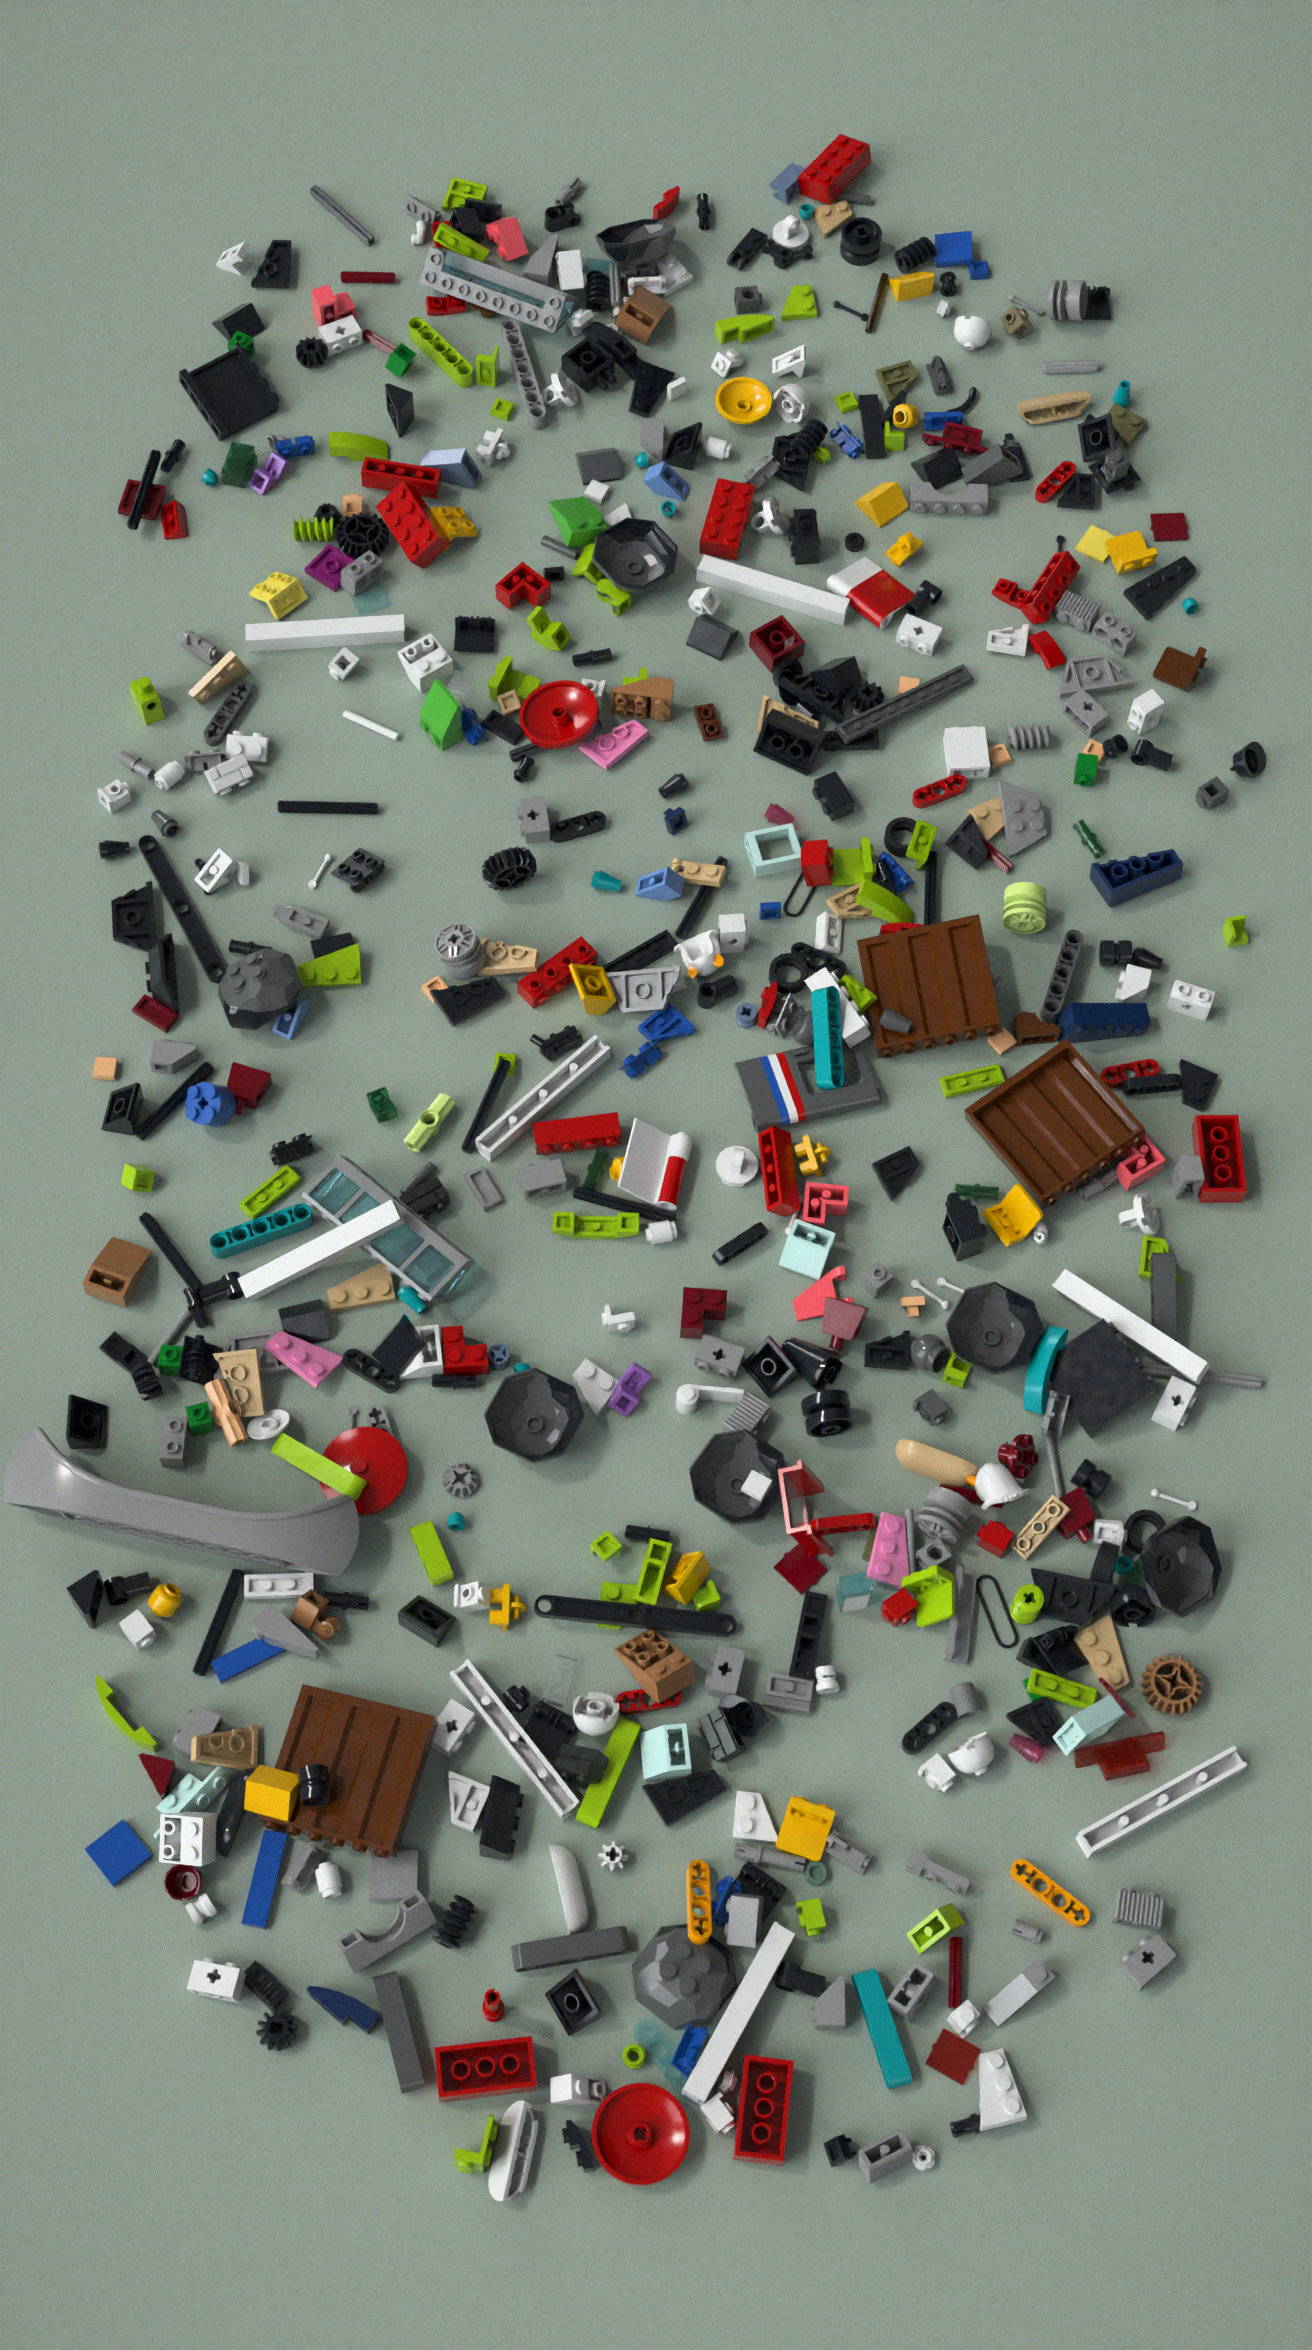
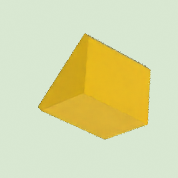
(912, 285)
(883, 503)
(686, 1577)
(271, 1793)

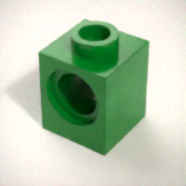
(244, 341)
(400, 360)
(1085, 769)
(169, 1360)
(200, 1419)

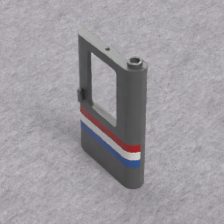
(780, 1096)

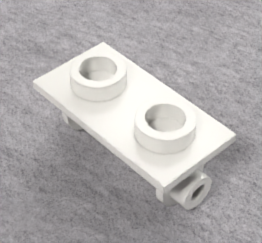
(654, 284)

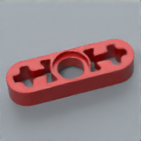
(1053, 489)
(934, 798)
(1136, 1067)
(844, 1523)
(630, 1695)

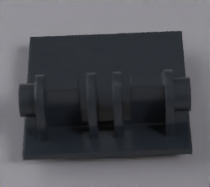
(1098, 304)
(1126, 482)
(474, 634)
(359, 869)
(298, 1141)
(198, 1360)
(1061, 1649)
(549, 1729)
(760, 1883)

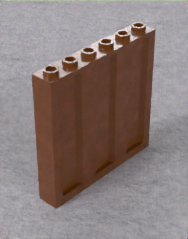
(935, 980)
(1055, 1124)
(372, 1763)

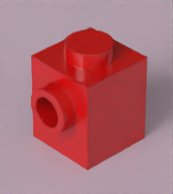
(994, 1538)
(899, 1608)

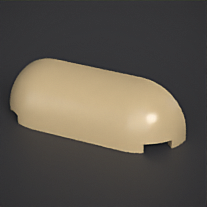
(1053, 406)
(934, 1463)

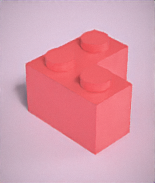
(508, 237)
(331, 307)
(1141, 1164)
(822, 1200)

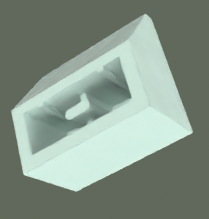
(807, 1249)
(665, 1752)

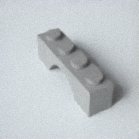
(926, 499)
(411, 1919)

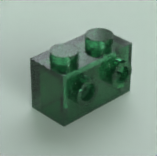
(239, 465)

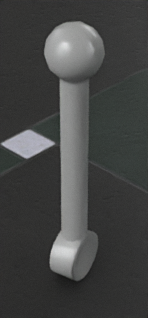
(1039, 311)
(352, 1411)

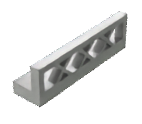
(960, 1624)

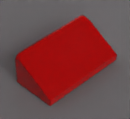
(174, 520)

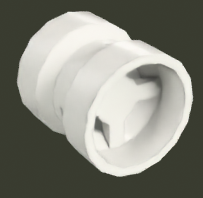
(826, 1679)
(201, 1909)

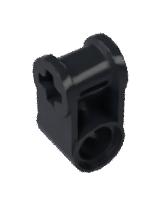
(560, 216)

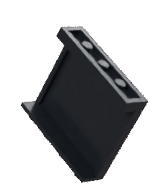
(230, 392)
(1099, 1377)

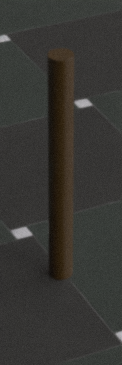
(876, 303)

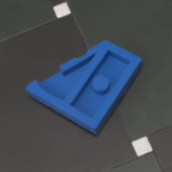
(666, 1025)

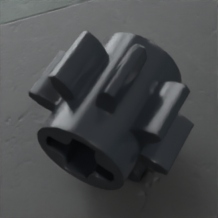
(516, 1699)

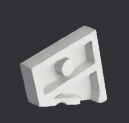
(752, 1819)

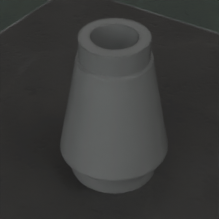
(166, 824)
(895, 1021)

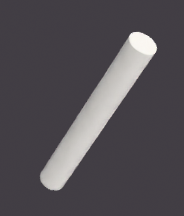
(371, 725)

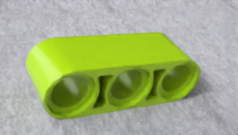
(431, 1553)

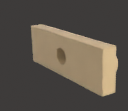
(1049, 1516)

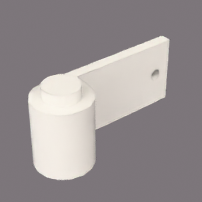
(688, 1396)

